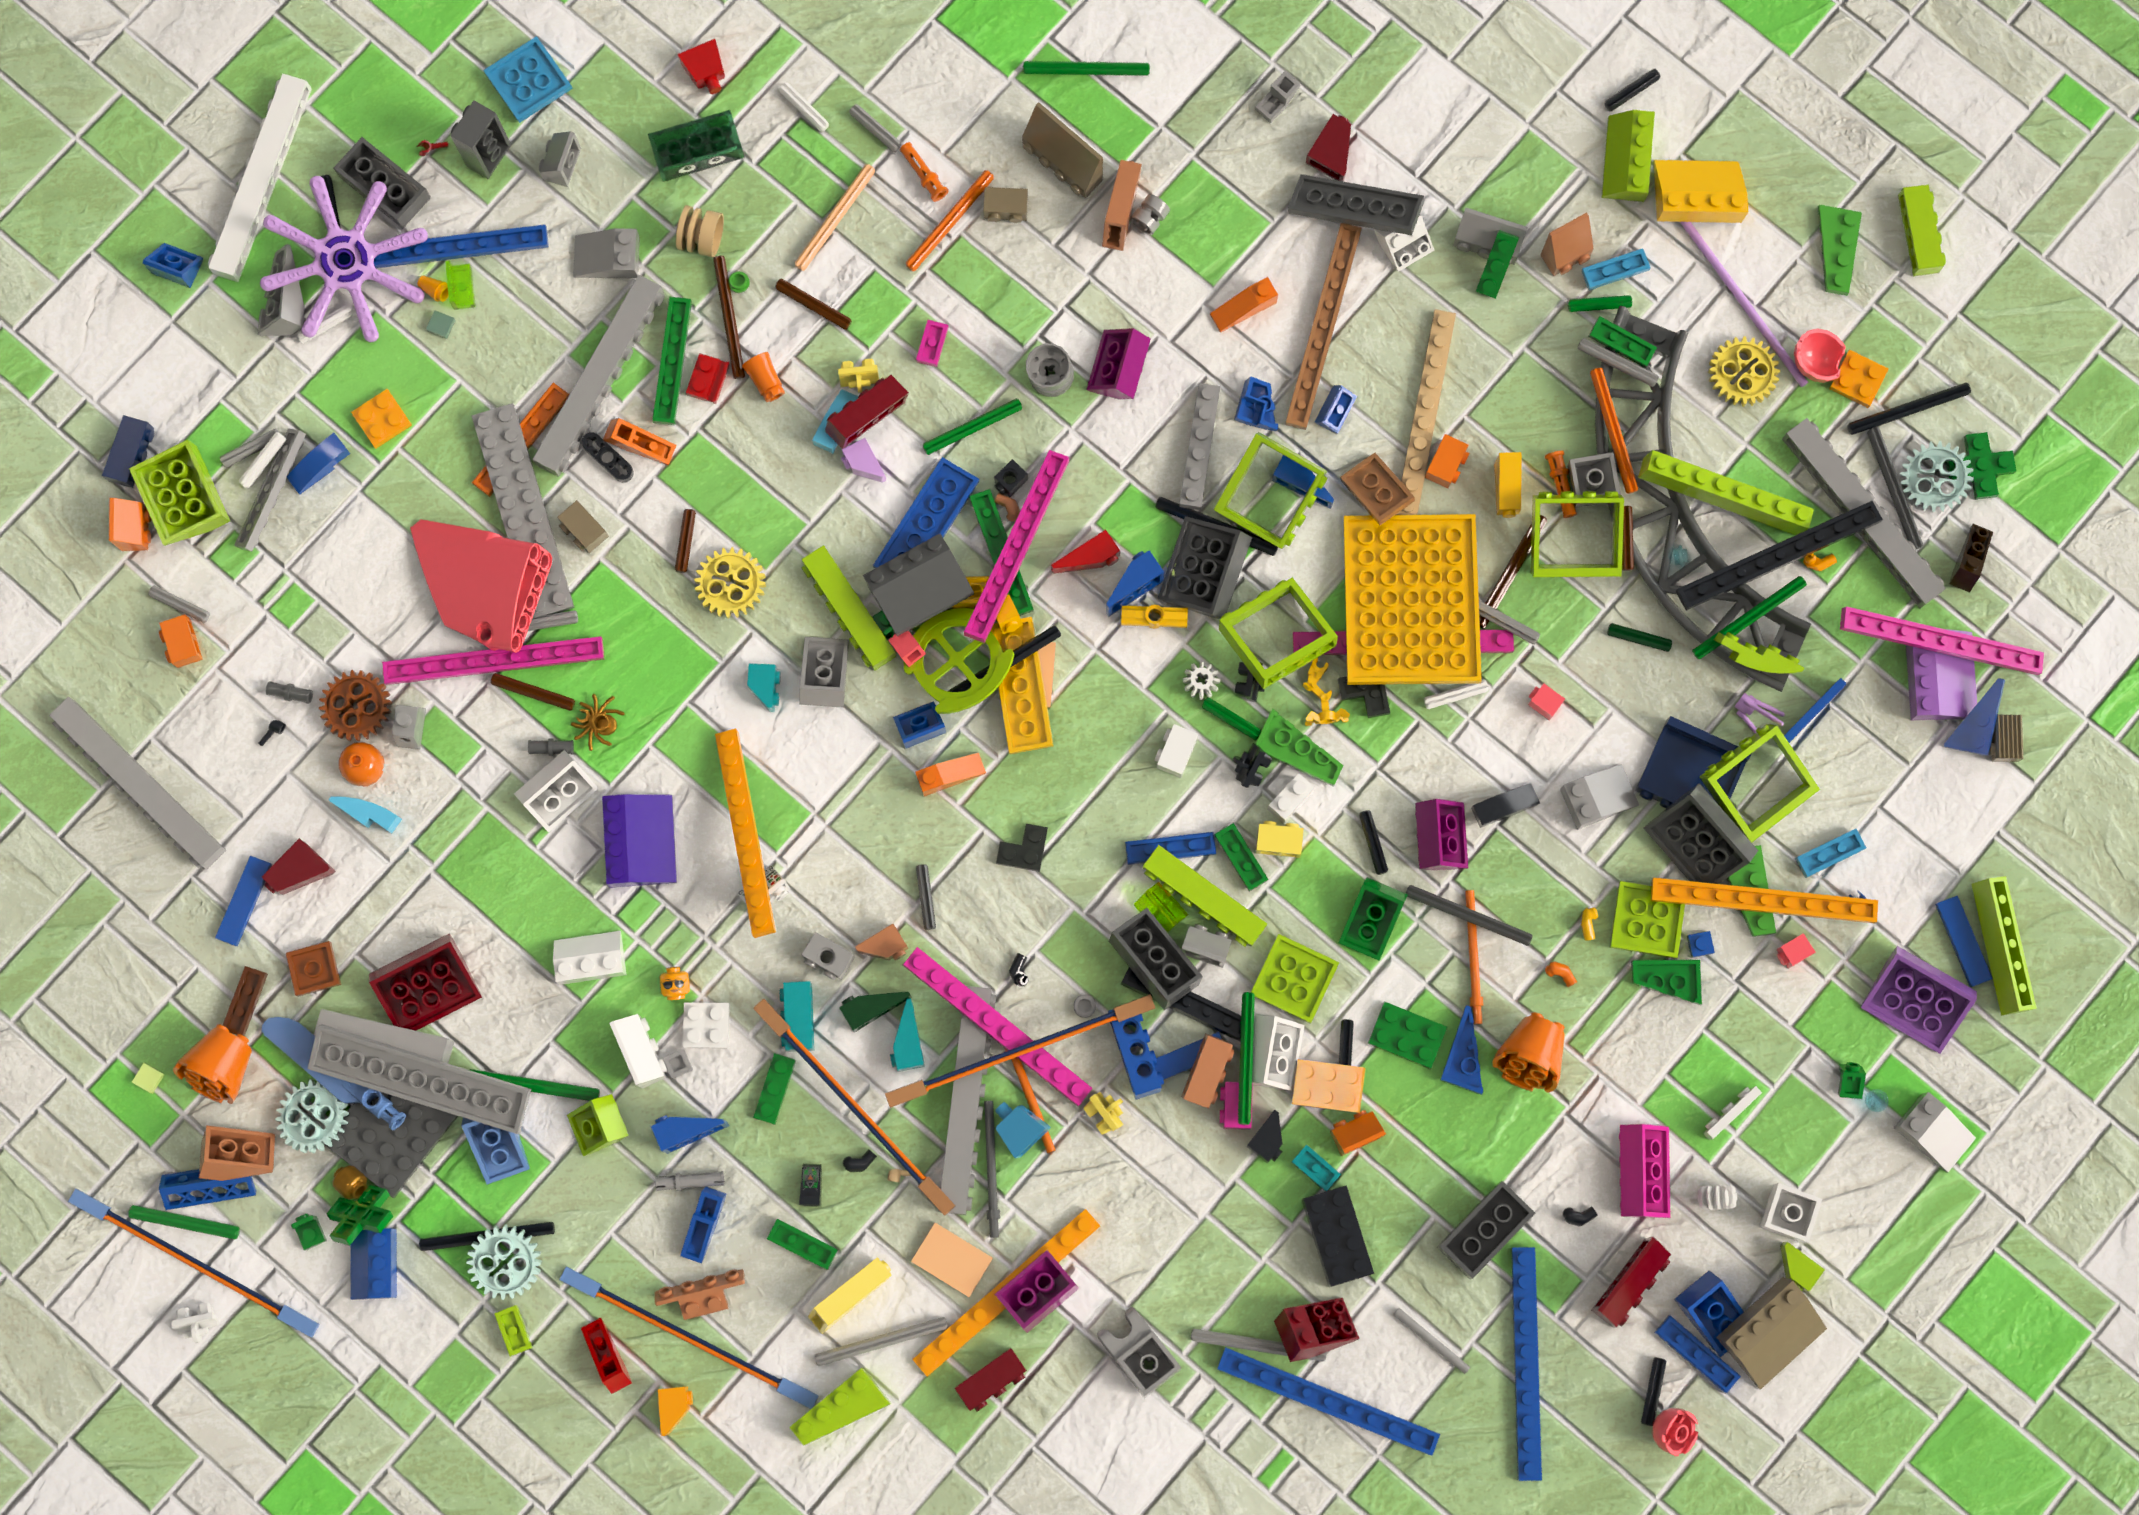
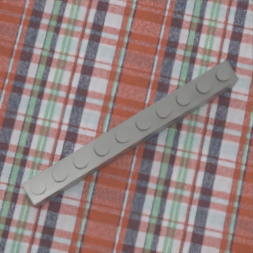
(599, 375)
(1847, 494)
(137, 782)
(965, 1112)

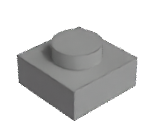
(677, 1063)

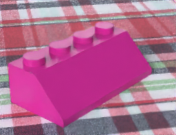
(1644, 1171)

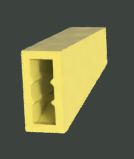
(849, 1295)

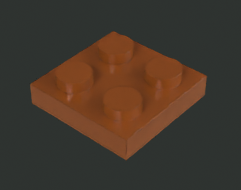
(313, 968)

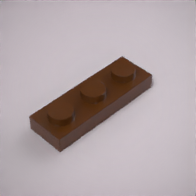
(244, 1000)

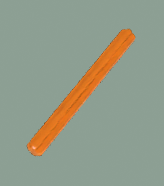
(949, 220)
(1614, 430)

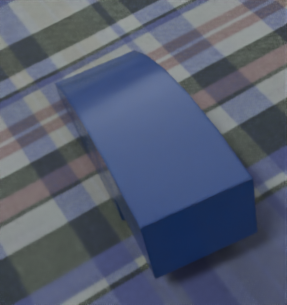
(317, 463)
(703, 1224)

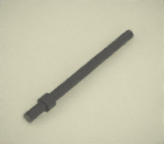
(993, 1213)

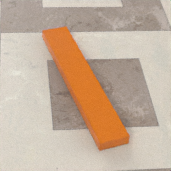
(532, 427)

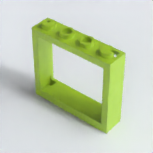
(1299, 517)
(1578, 570)
(1291, 663)
(1780, 809)

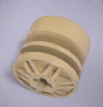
(695, 230)

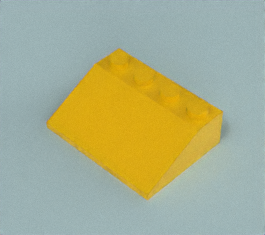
(1700, 191)

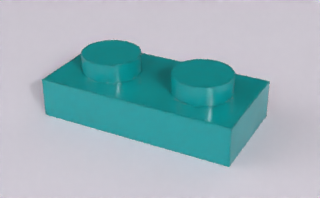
(1316, 1168)

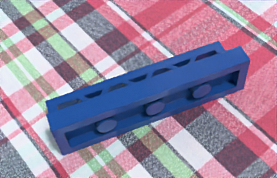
(185, 1182)

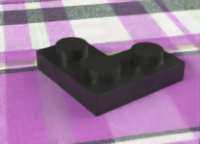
(1374, 696)
(1027, 855)

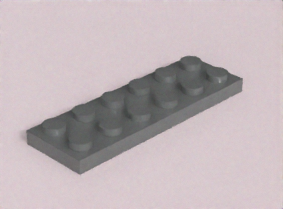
(1356, 204)

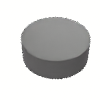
(1084, 1006)

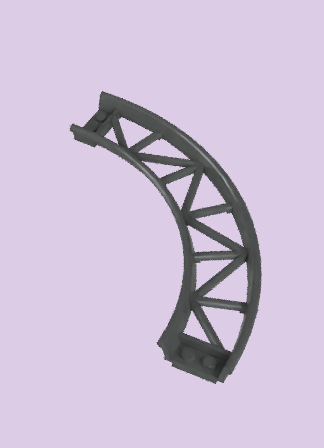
(1792, 629)

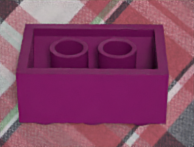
(1119, 363)
(1441, 835)
(1037, 1291)

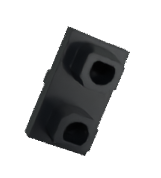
(1251, 687)
(1248, 765)

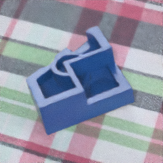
(1256, 405)

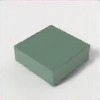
(440, 324)

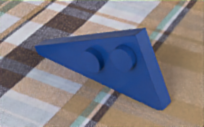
(1977, 728)
(1462, 1062)

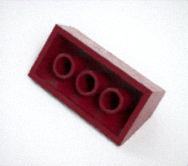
(1631, 1282)

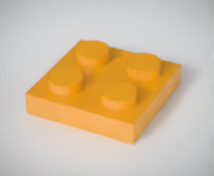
(1859, 378)
(381, 418)

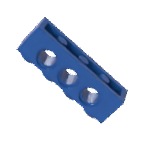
(1140, 1085)

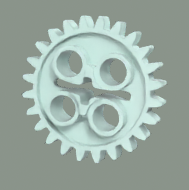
(1935, 496)
(298, 1133)
(490, 1248)

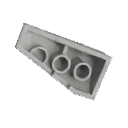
(285, 304)

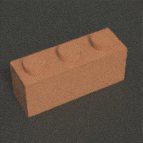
(1208, 1071)

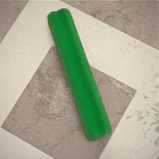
(1599, 303)
(1231, 718)

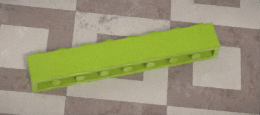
(1725, 493)

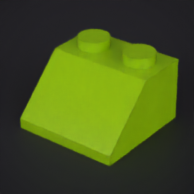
(597, 1124)

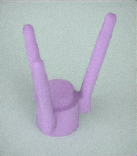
(1748, 704)

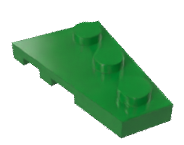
(1670, 977)

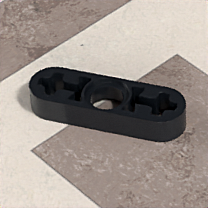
(600, 443)

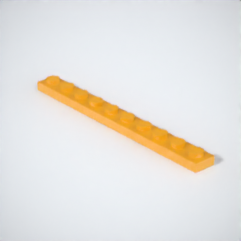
(745, 833)
(1764, 900)
(990, 1306)

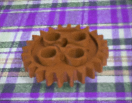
(344, 689)

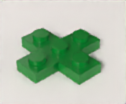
(1985, 465)
(359, 1215)

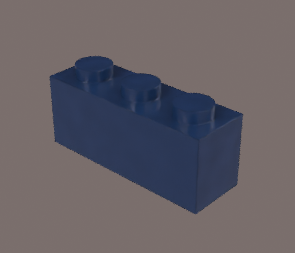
(128, 450)

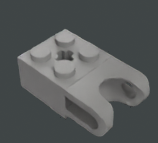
(1136, 1348)

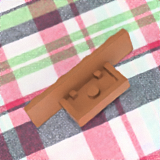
(701, 1296)

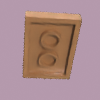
(1377, 488)

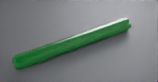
(1086, 68)
(1751, 616)
(1246, 1058)
(548, 1087)

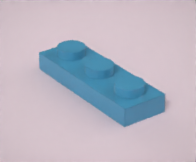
(1615, 269)
(1830, 853)

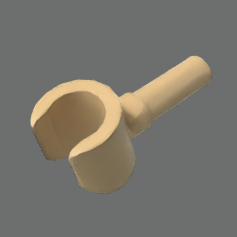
(895, 1174)

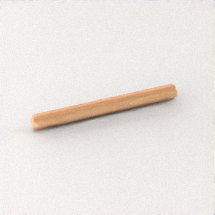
(834, 217)

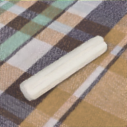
(803, 106)
(331, 320)
(262, 460)
(1455, 694)

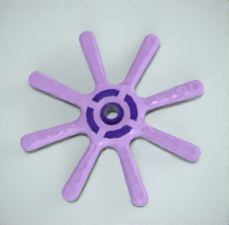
(343, 242)

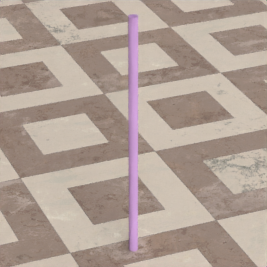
(1746, 305)

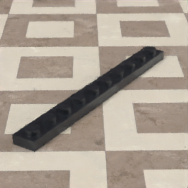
(1779, 555)

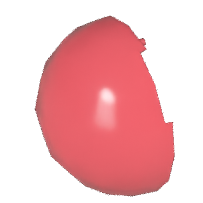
(1819, 355)

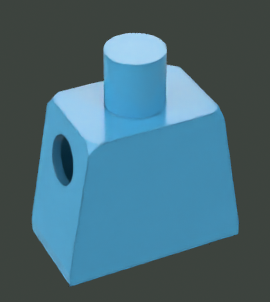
(1019, 1128)

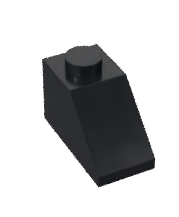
(1268, 1139)

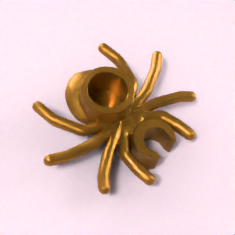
(597, 721)

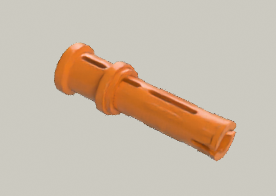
(927, 180)
(1559, 474)

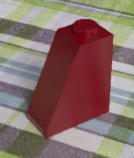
(1331, 148)
(296, 869)

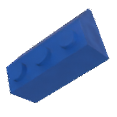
(374, 1265)

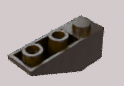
(1971, 558)

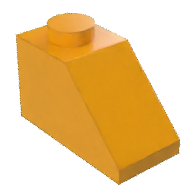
(673, 1407)

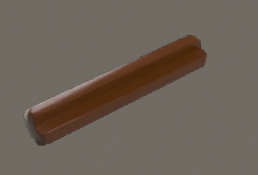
(685, 540)
(1627, 553)

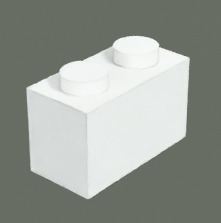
(1176, 751)
(1291, 798)

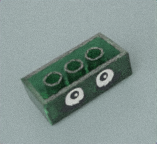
(696, 145)

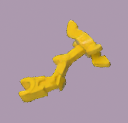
(1326, 716)

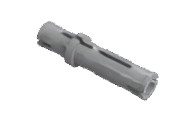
(689, 1181)

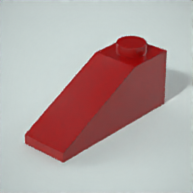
(1091, 555)
(606, 1356)

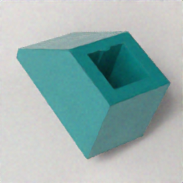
(762, 683)

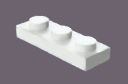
(1731, 1111)

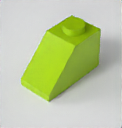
(1800, 1267)

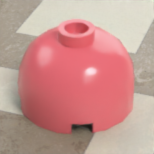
(1675, 1431)

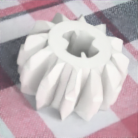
(1204, 673)
(1717, 1197)

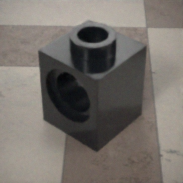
(1014, 470)

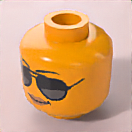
(674, 983)

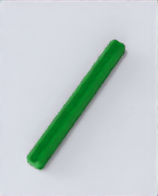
(972, 426)
(184, 1222)

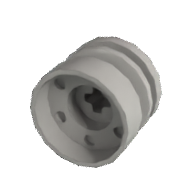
(1049, 358)

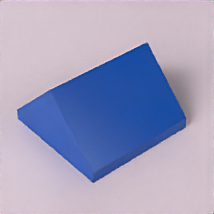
(174, 264)
(919, 725)

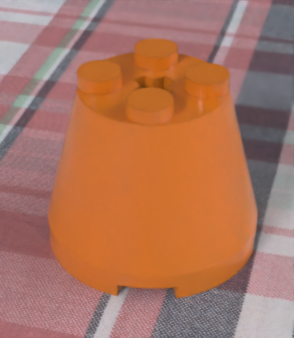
(1532, 1054)
(216, 1064)

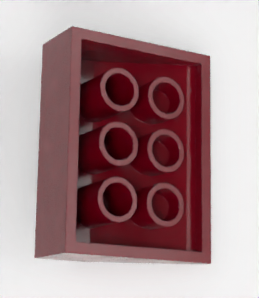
(425, 984)

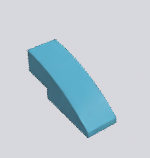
(821, 438)
(367, 812)

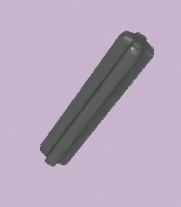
(925, 897)

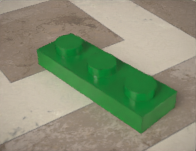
(1497, 264)
(1622, 341)
(1241, 857)
(774, 1089)
(802, 1244)

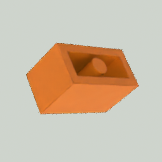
(1446, 461)
(180, 641)

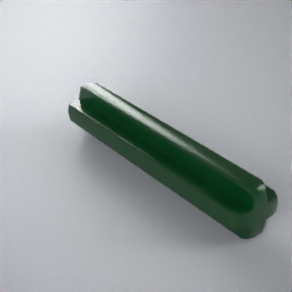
(1639, 637)

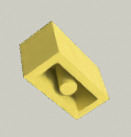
(1279, 839)

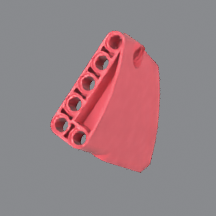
(482, 581)

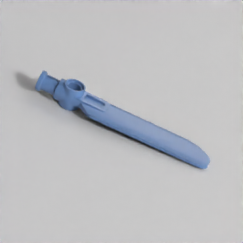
(298, 1045)

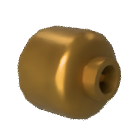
(349, 1182)

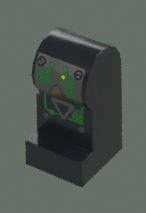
(811, 1185)

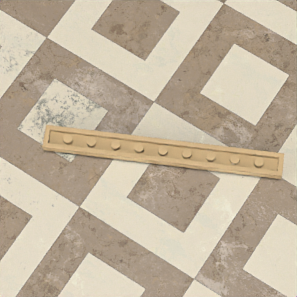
(1427, 406)

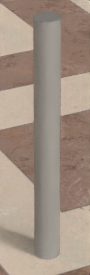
(1431, 1340)

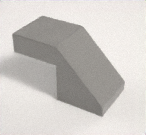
(1278, 98)

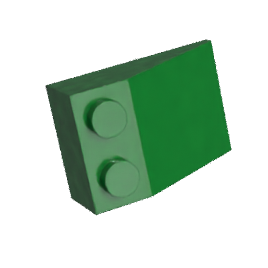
(1373, 918)

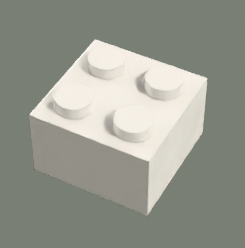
(1790, 1213)

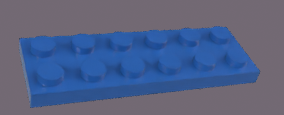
(932, 509)

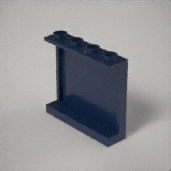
(1679, 761)

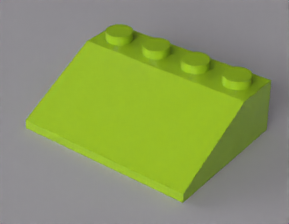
(179, 493)

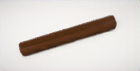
(813, 304)
(532, 691)

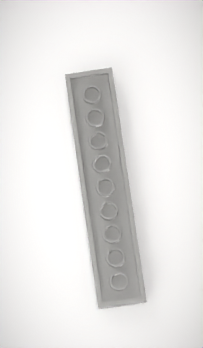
(520, 497)
(419, 1079)

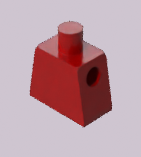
(704, 65)

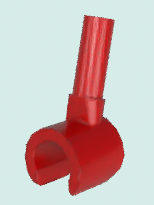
(430, 146)

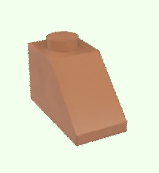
(884, 944)

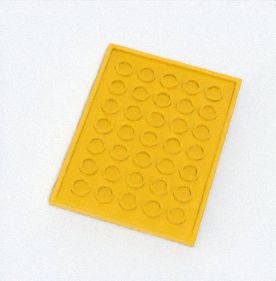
(1412, 600)

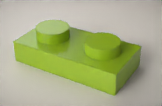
(513, 1330)

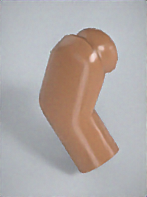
(1011, 506)

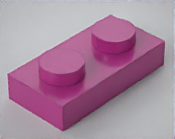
(932, 343)

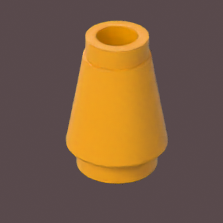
(434, 288)

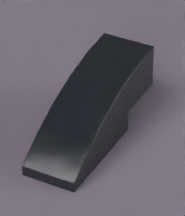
(1505, 805)

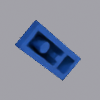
(1299, 480)

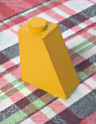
(1508, 484)

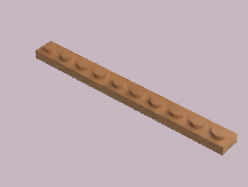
(1323, 326)

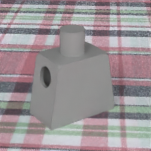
(409, 725)

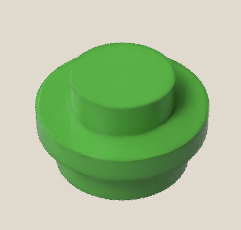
(739, 282)

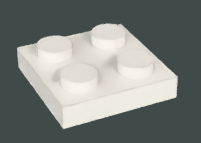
(706, 1025)

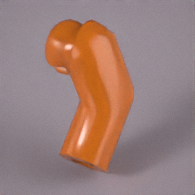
(1562, 970)

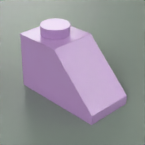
(862, 461)

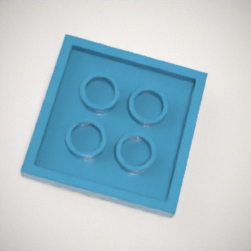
(528, 79)

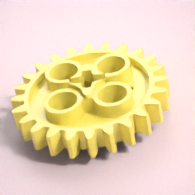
(1729, 357)
(723, 600)

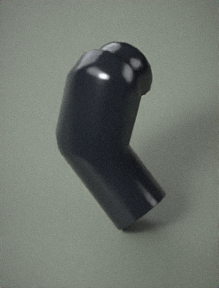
(1016, 971)
(859, 1164)
(1578, 1218)

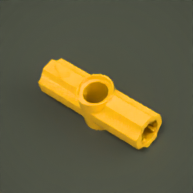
(1169, 616)

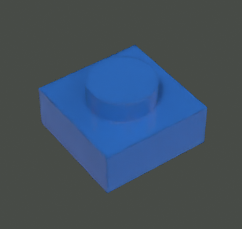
(1700, 944)

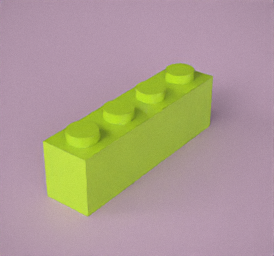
(1921, 230)

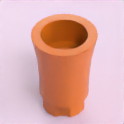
(764, 376)

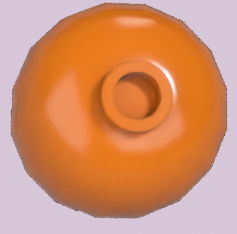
(361, 764)

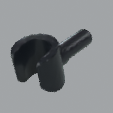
(274, 726)

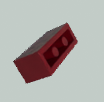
(991, 1380)

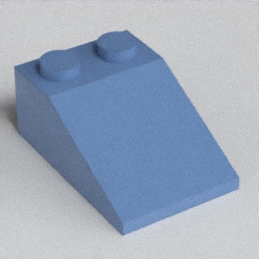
(495, 1150)

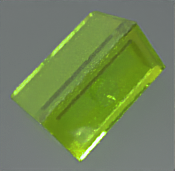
(460, 285)
(1162, 906)

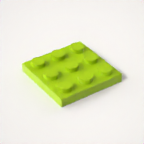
(1646, 924)
(1294, 978)

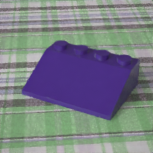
(639, 840)

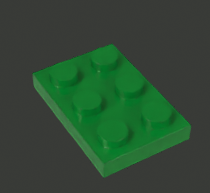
(1407, 1035)

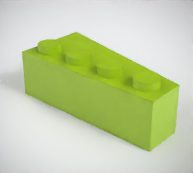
(843, 1406)

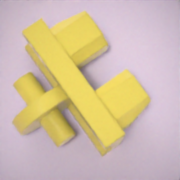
(858, 376)
(1108, 1109)

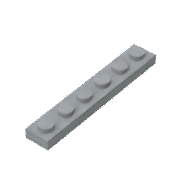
(1199, 446)
(269, 490)

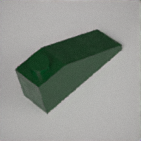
(868, 1008)

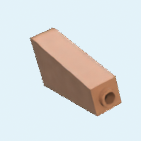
(1121, 205)

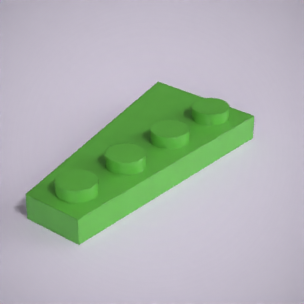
(1839, 242)
(1297, 750)
(1754, 876)

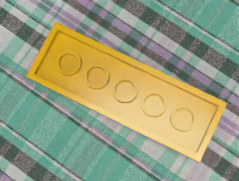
(1023, 694)

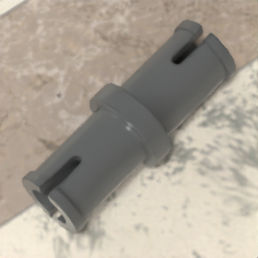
(289, 692)
(550, 747)

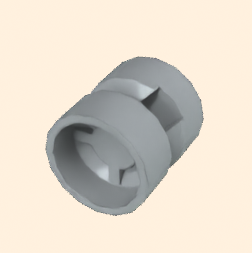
(1150, 214)

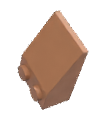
(1568, 245)
(235, 1153)

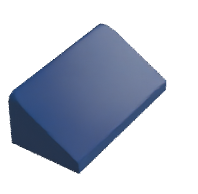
(1336, 408)

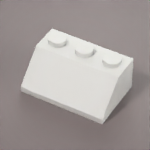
(556, 791)
(588, 958)
(639, 1050)
(1275, 1052)

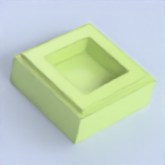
(148, 1078)

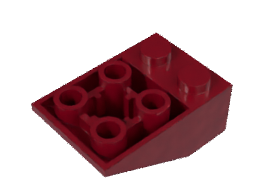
(1315, 1328)

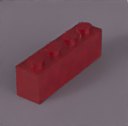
(866, 411)

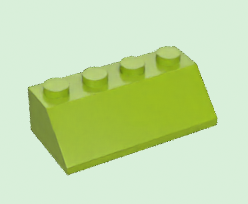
(1628, 155)

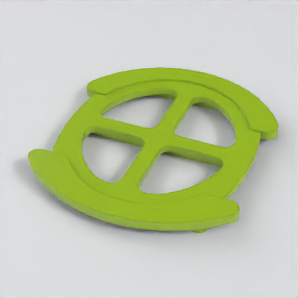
(980, 688)

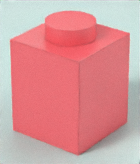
(907, 647)
(1545, 701)
(1795, 951)

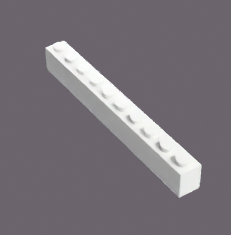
(259, 178)

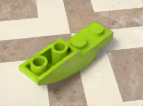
(1762, 658)

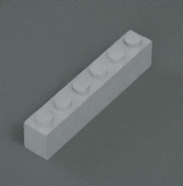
(402, 1038)

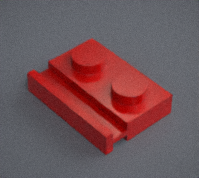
(707, 378)

